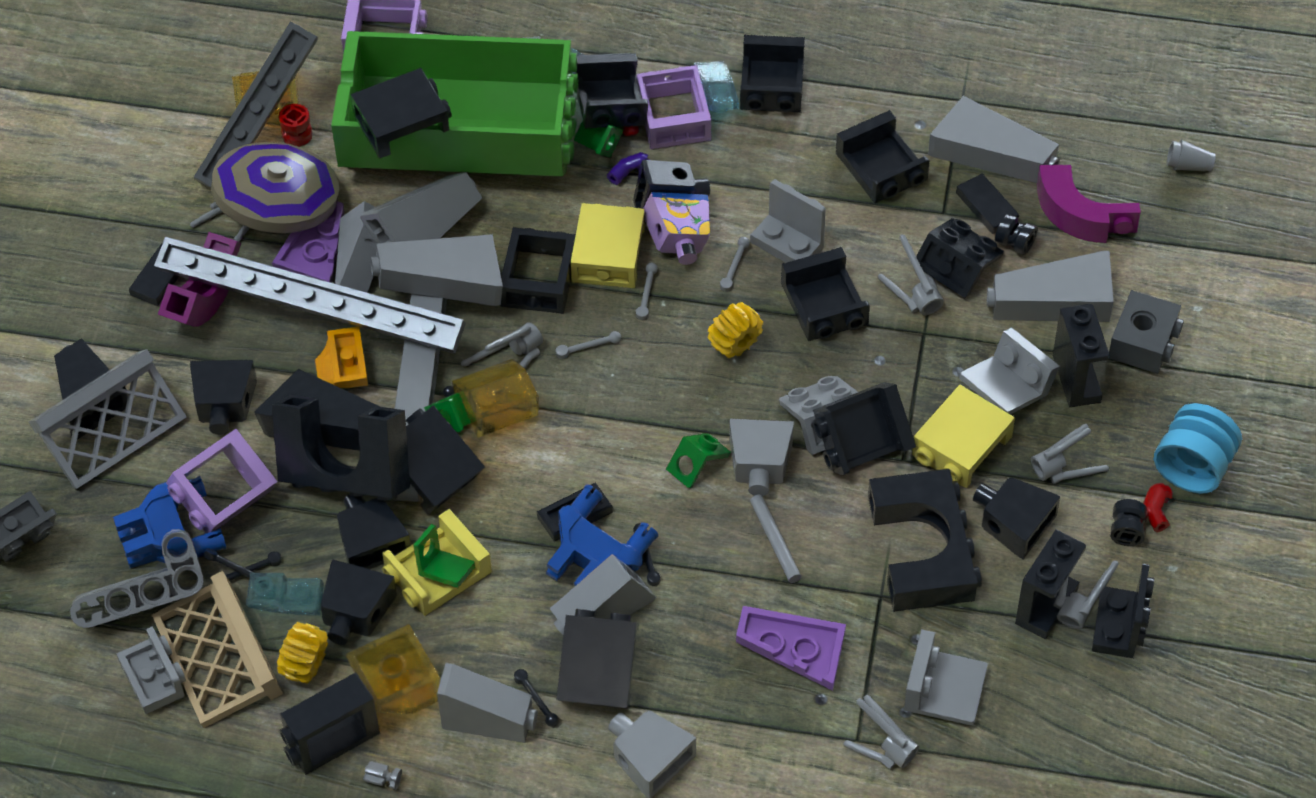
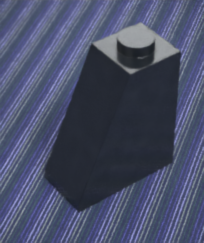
(77, 367)

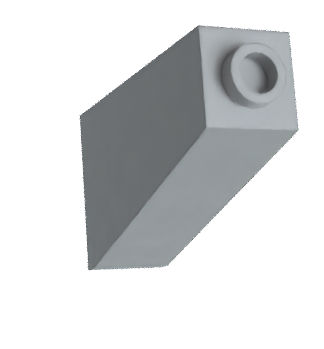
(991, 142)
(424, 211)
(441, 268)
(1043, 289)

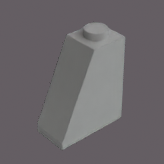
(608, 590)
(484, 706)

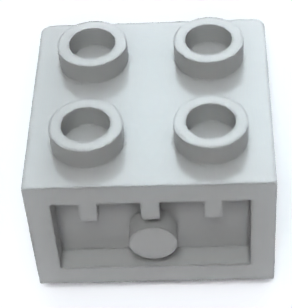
(793, 225)
(1014, 375)
(802, 402)
(944, 683)

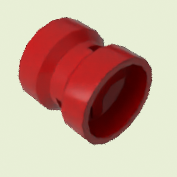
(295, 125)

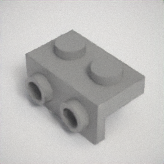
(152, 673)

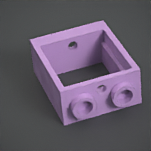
(383, 11)
(678, 128)
(245, 462)

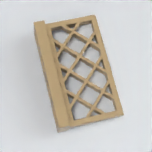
(245, 642)

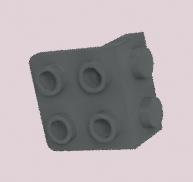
(23, 522)

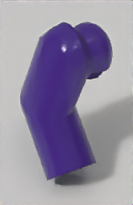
(625, 166)

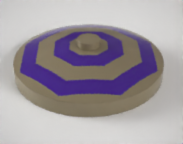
(275, 187)

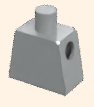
(760, 452)
(651, 749)

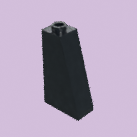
(336, 406)

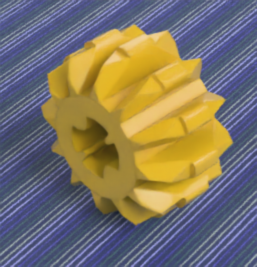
(735, 329)
(302, 652)

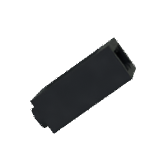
(520, 292)
(329, 724)

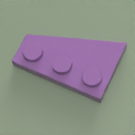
(794, 641)

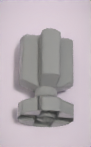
(379, 774)

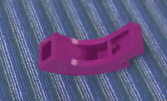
(1078, 214)
(196, 301)

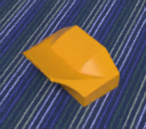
(343, 359)

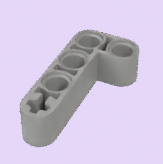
(135, 586)

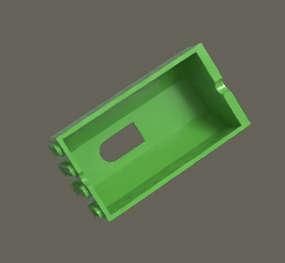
(504, 96)

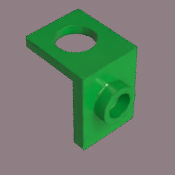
(599, 139)
(453, 411)
(699, 449)
(440, 564)

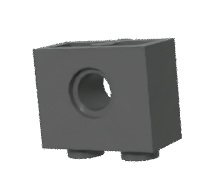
(1146, 332)

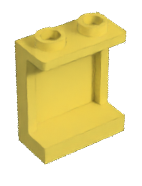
(607, 245)
(962, 434)
(428, 593)

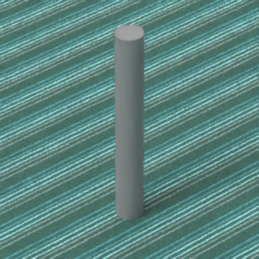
(775, 538)

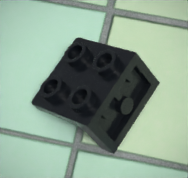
(957, 255)
(1123, 617)

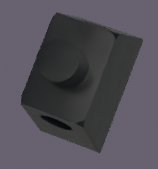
(667, 178)
(222, 391)
(1017, 513)
(369, 531)
(355, 600)

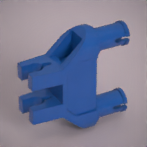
(147, 525)
(588, 544)

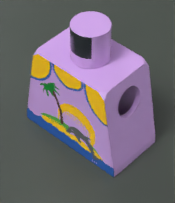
(678, 223)

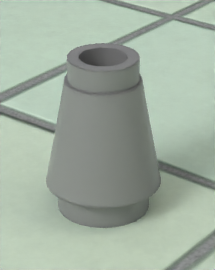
(1189, 157)

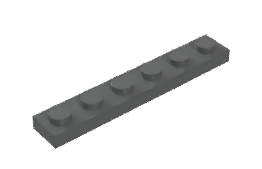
(261, 97)

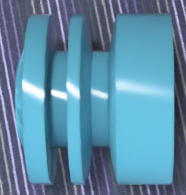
(1197, 448)

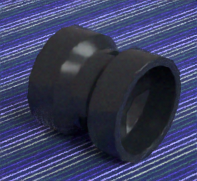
(1016, 234)
(1128, 524)

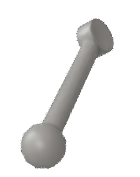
(726, 283)
(642, 312)
(563, 351)

